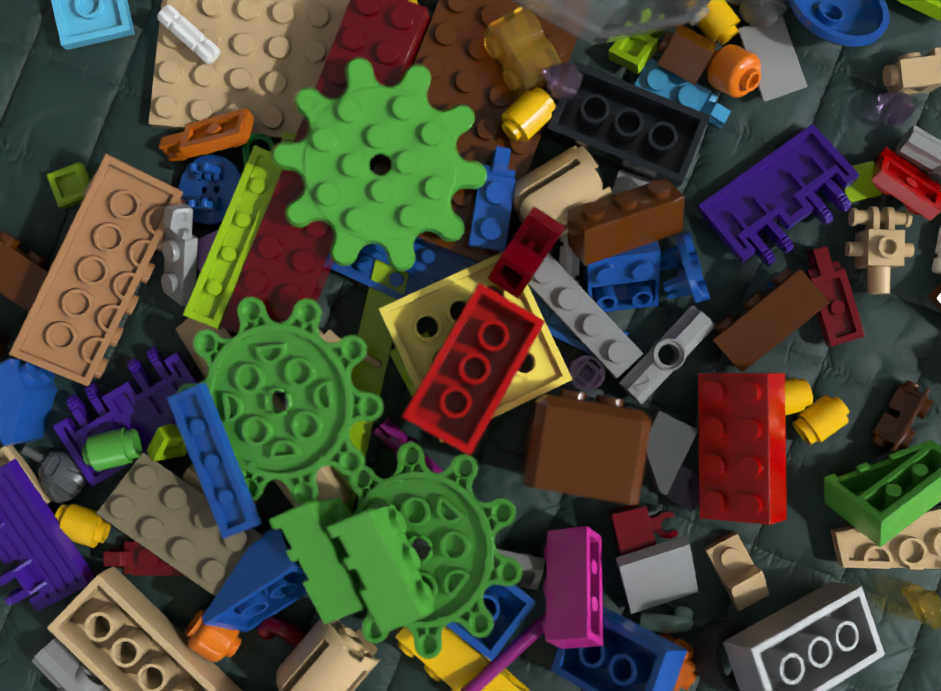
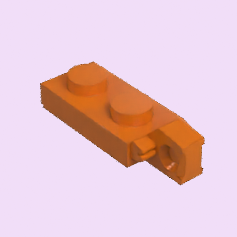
(209, 135)

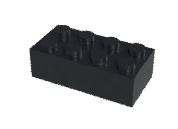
(628, 127)

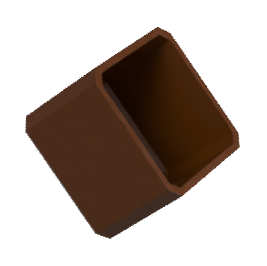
(585, 446)

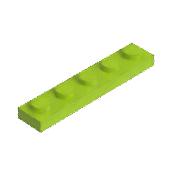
(234, 240)

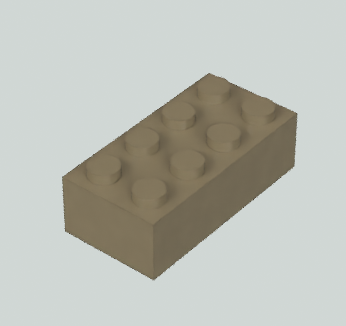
(175, 524)

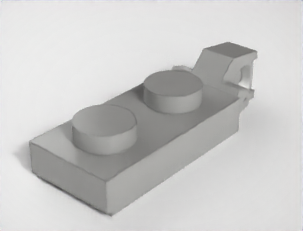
(179, 253)

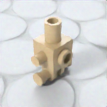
(880, 245)

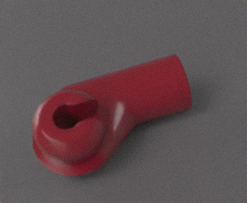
(282, 628)

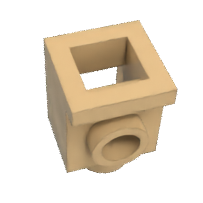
(914, 73)

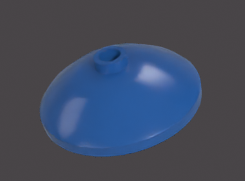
(843, 21)

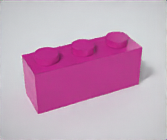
(573, 588)

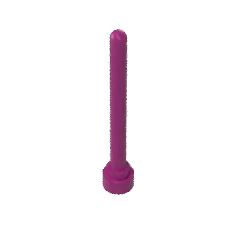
(506, 656)

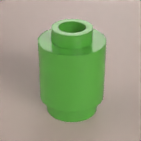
(112, 449)

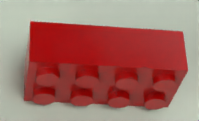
(473, 369)
(742, 447)

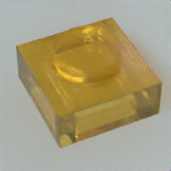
(925, 605)

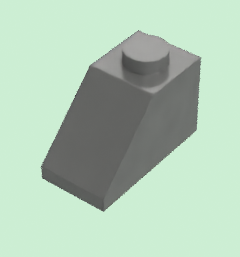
(666, 448)

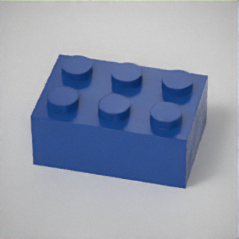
(627, 661)

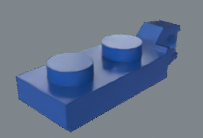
(493, 204)

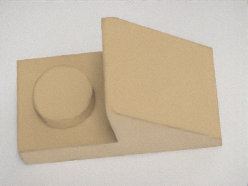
(736, 570)

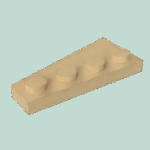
(912, 548)

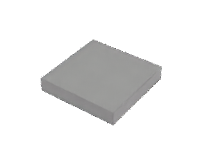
(657, 574)

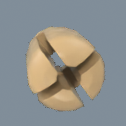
(560, 186)
(327, 660)

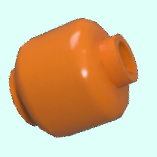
(734, 71)
(211, 641)

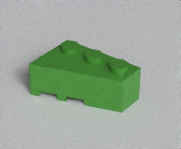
(888, 494)
(386, 566)
(329, 581)

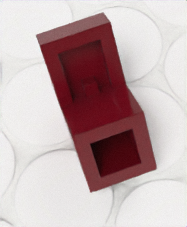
(526, 252)

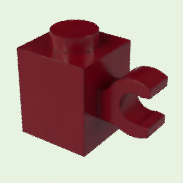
(635, 529)

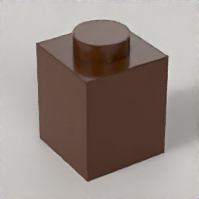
(685, 53)

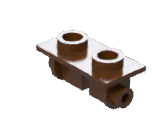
(910, 405)

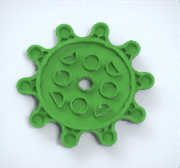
(373, 122)
(318, 390)
(460, 538)

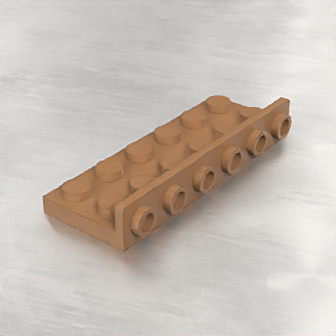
(97, 273)

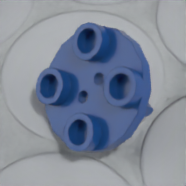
(210, 173)
(690, 272)

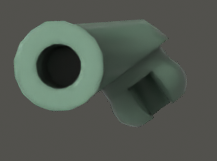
(663, 623)

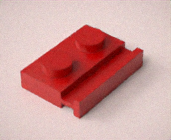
(907, 183)

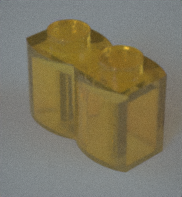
(521, 49)

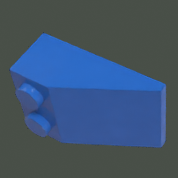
(258, 586)

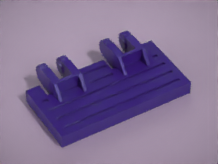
(780, 189)
(126, 408)
(37, 542)

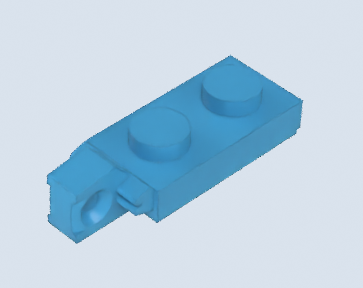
(667, 84)

